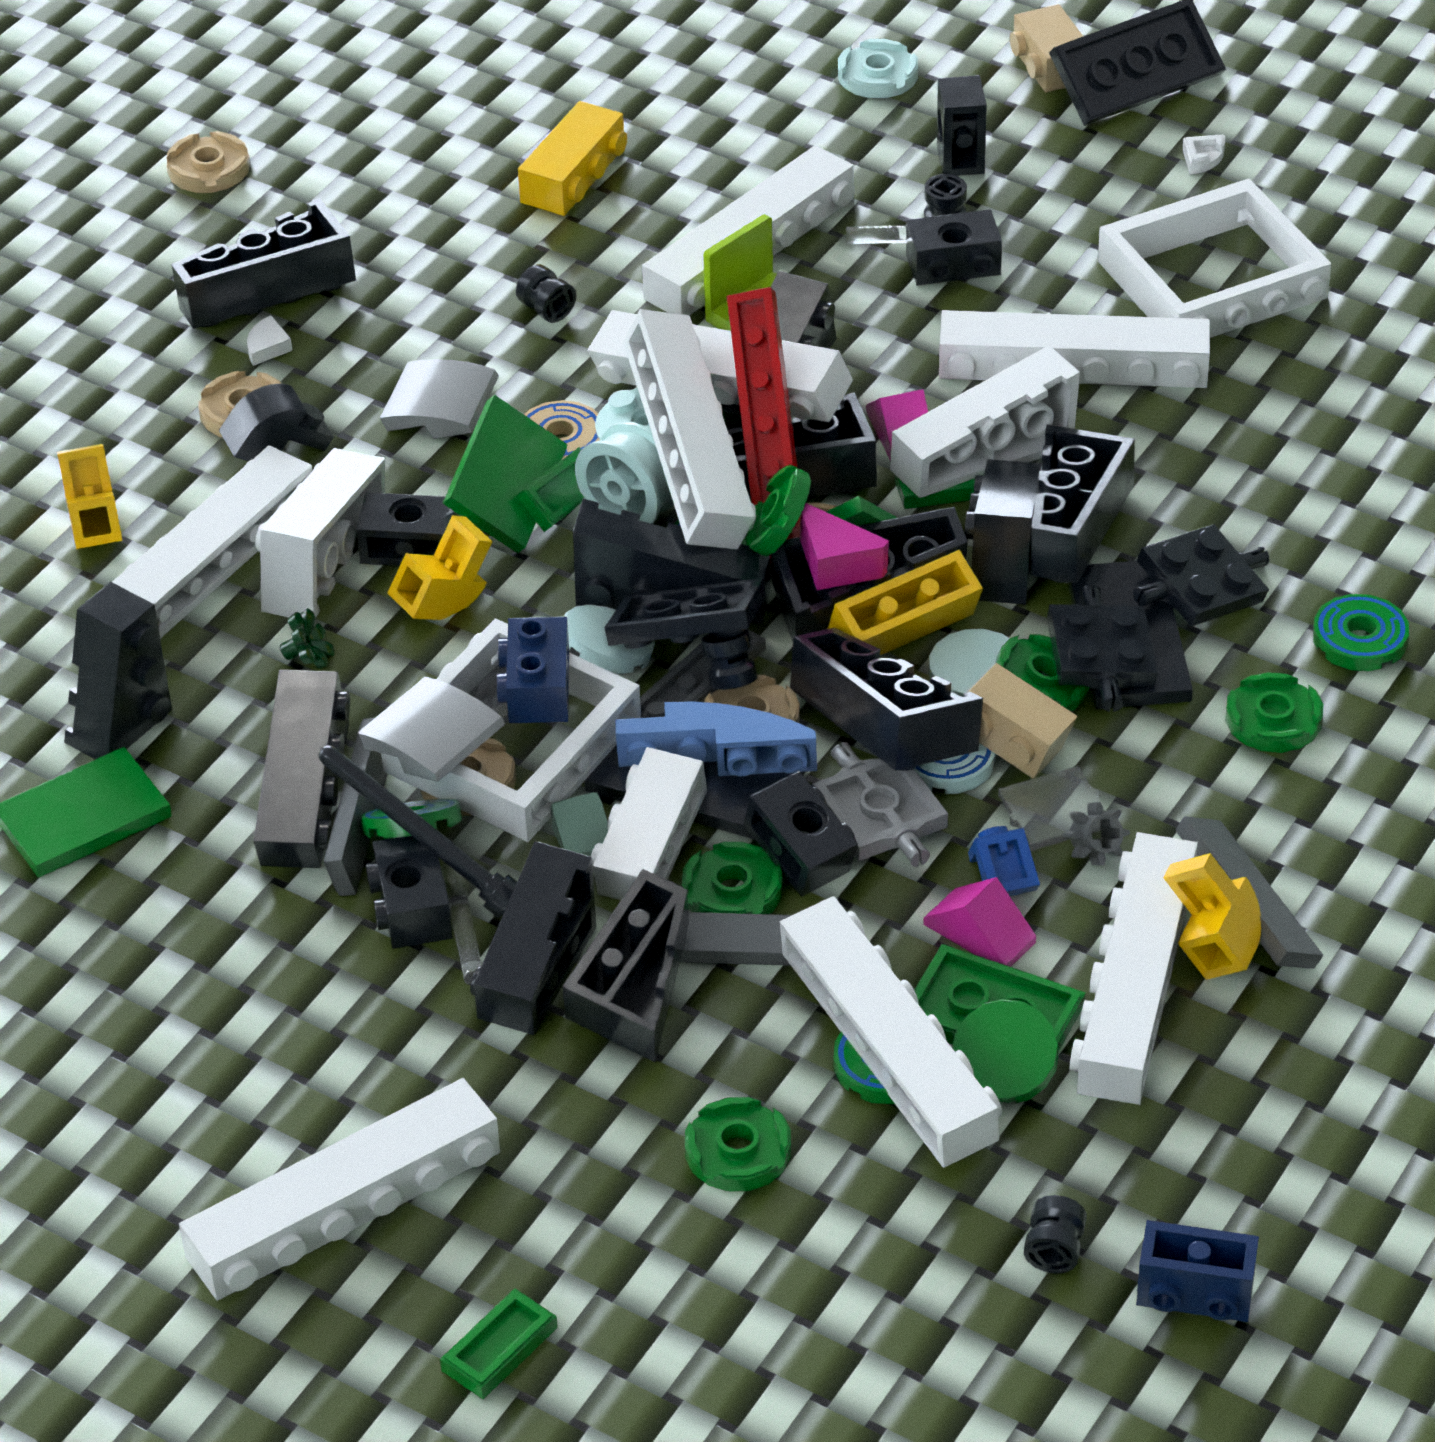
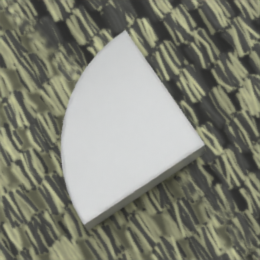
(1203, 152)
(267, 341)

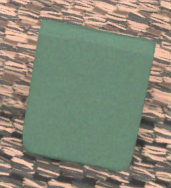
(579, 823)

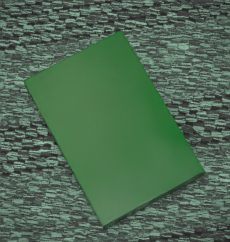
(498, 463)
(82, 811)
(963, 981)

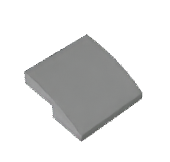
(440, 395)
(431, 728)

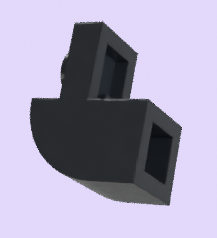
(273, 418)

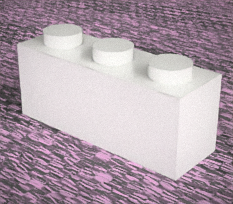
(650, 821)

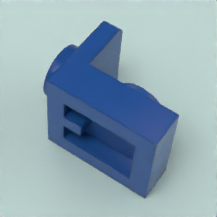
(1007, 857)

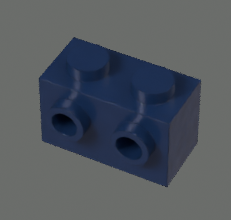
(536, 670)
(1197, 1271)

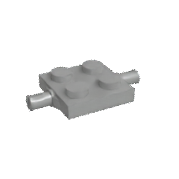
(882, 806)

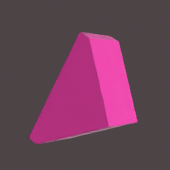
(894, 412)
(839, 550)
(983, 922)

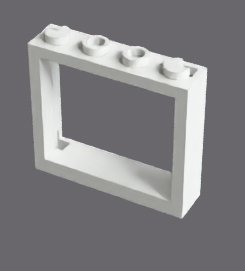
(1131, 240)
(529, 808)

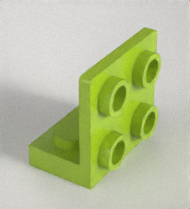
(737, 266)

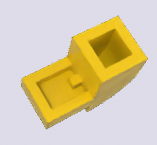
(89, 496)
(448, 580)
(1223, 916)

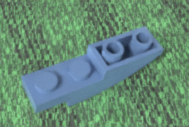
(734, 736)

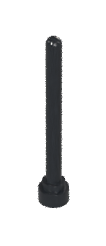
(494, 888)

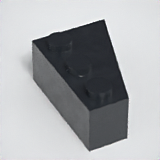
(1001, 529)
(120, 672)
(537, 939)
(632, 967)

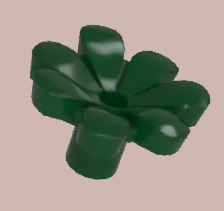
(307, 640)

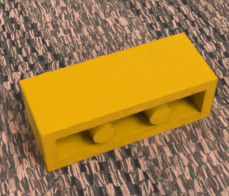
(571, 158)
(910, 604)

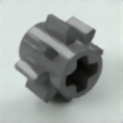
(1081, 831)

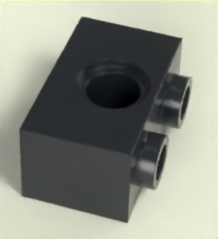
(961, 125)
(953, 247)
(400, 525)
(804, 858)
(411, 891)

